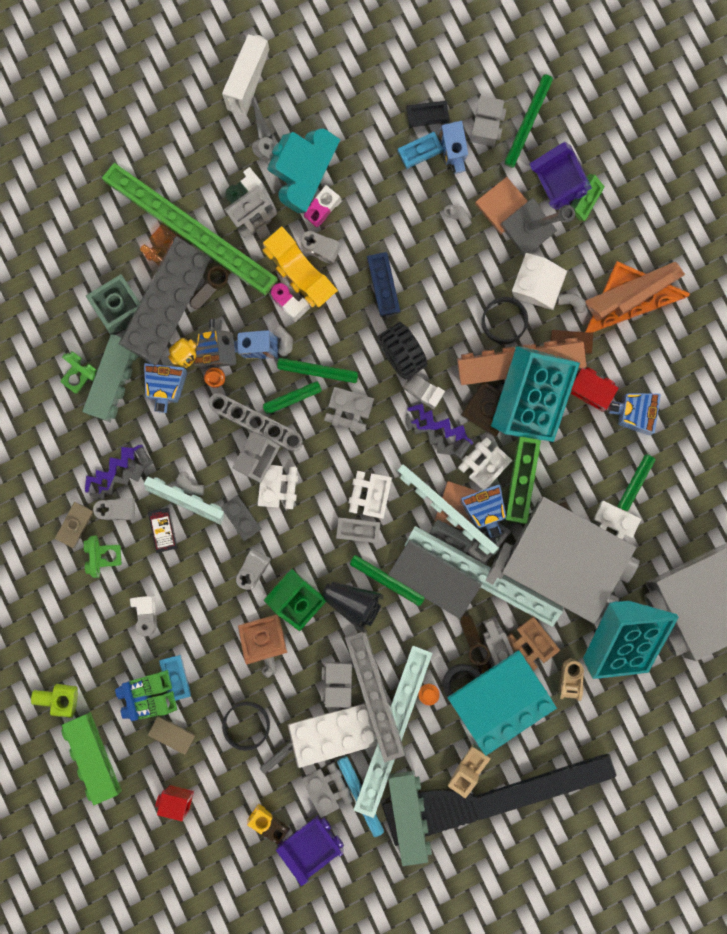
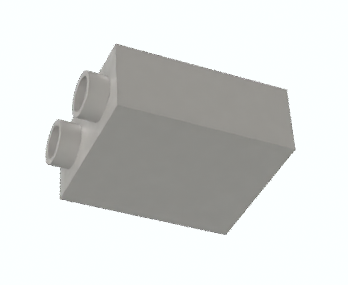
(570, 560)
(699, 598)

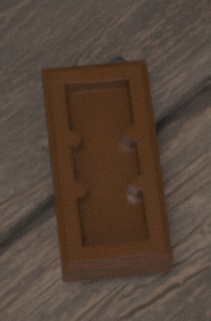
(587, 338)

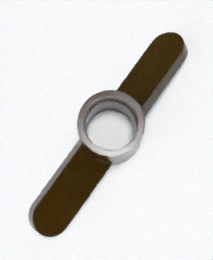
(209, 287)
(474, 641)

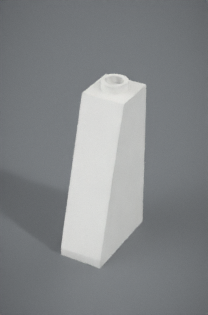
(245, 74)

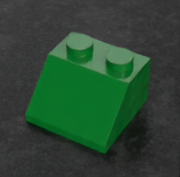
(295, 600)

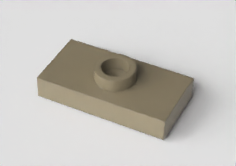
(74, 525)

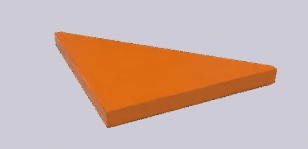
(622, 274)

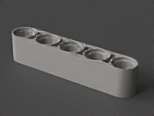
(248, 415)

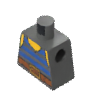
(215, 347)

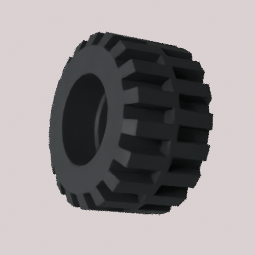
(402, 350)

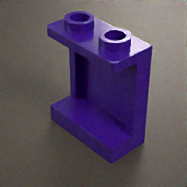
(561, 175)
(310, 849)

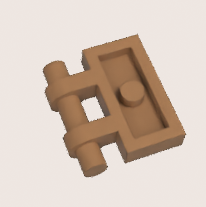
(537, 639)

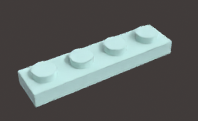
(177, 496)

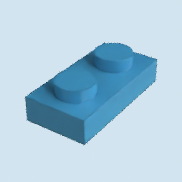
(420, 150)
(177, 676)

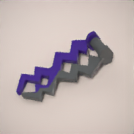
(431, 426)
(111, 474)

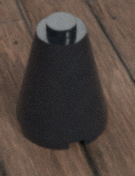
(353, 603)

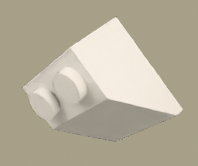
(539, 281)

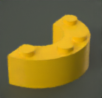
(299, 271)

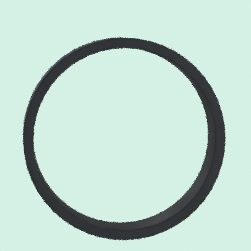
(516, 303)
(230, 741)

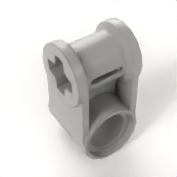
(323, 248)
(118, 509)
(255, 566)

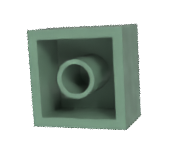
(114, 304)

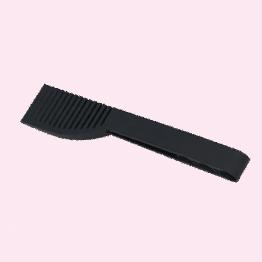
(449, 809)

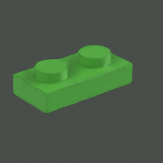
(585, 204)

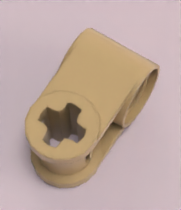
(571, 681)

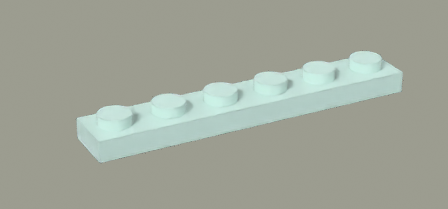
(454, 517)

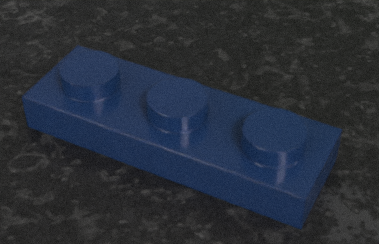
(383, 284)

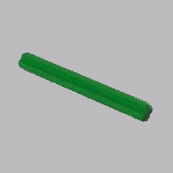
(528, 121)

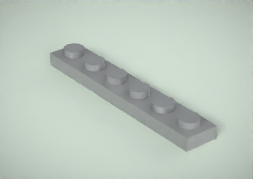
(375, 697)

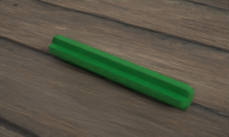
(317, 370)
(386, 580)

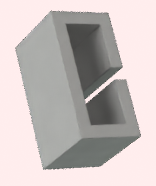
(487, 121)
(257, 457)
(338, 684)

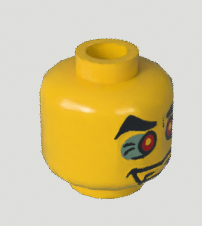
(183, 353)

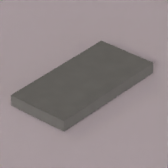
(435, 579)

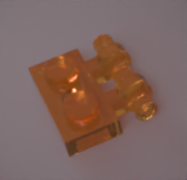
(161, 239)

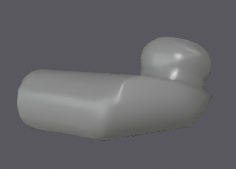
(458, 213)
(573, 299)
(286, 341)
(186, 485)
(270, 667)

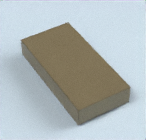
(171, 735)

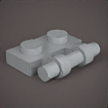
(248, 206)
(352, 404)
(321, 792)

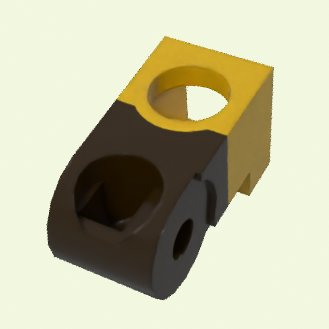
(267, 824)

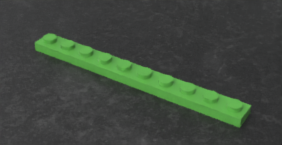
(190, 229)

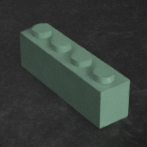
(109, 381)
(408, 818)

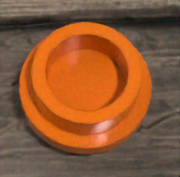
(214, 377)
(429, 694)

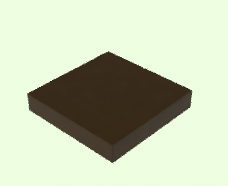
(483, 407)

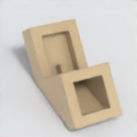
(468, 771)

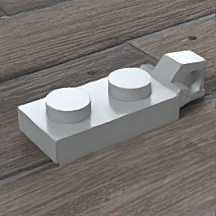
(496, 642)

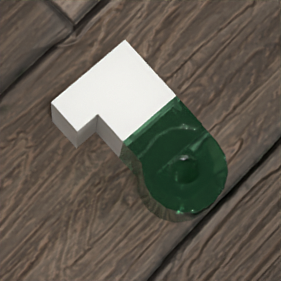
(250, 181)

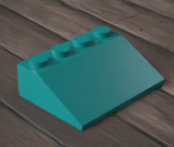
(534, 394)
(628, 639)
(502, 702)

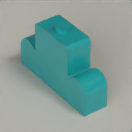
(302, 165)

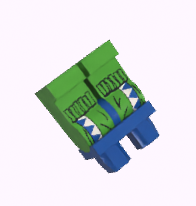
(140, 699)

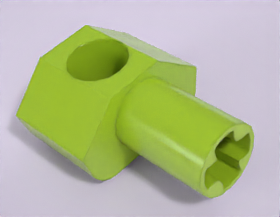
(53, 700)

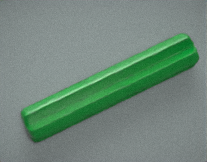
(292, 397)
(636, 482)

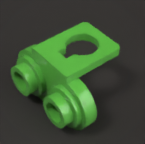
(87, 372)
(93, 565)

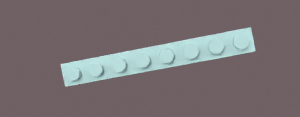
(504, 588)
(401, 708)

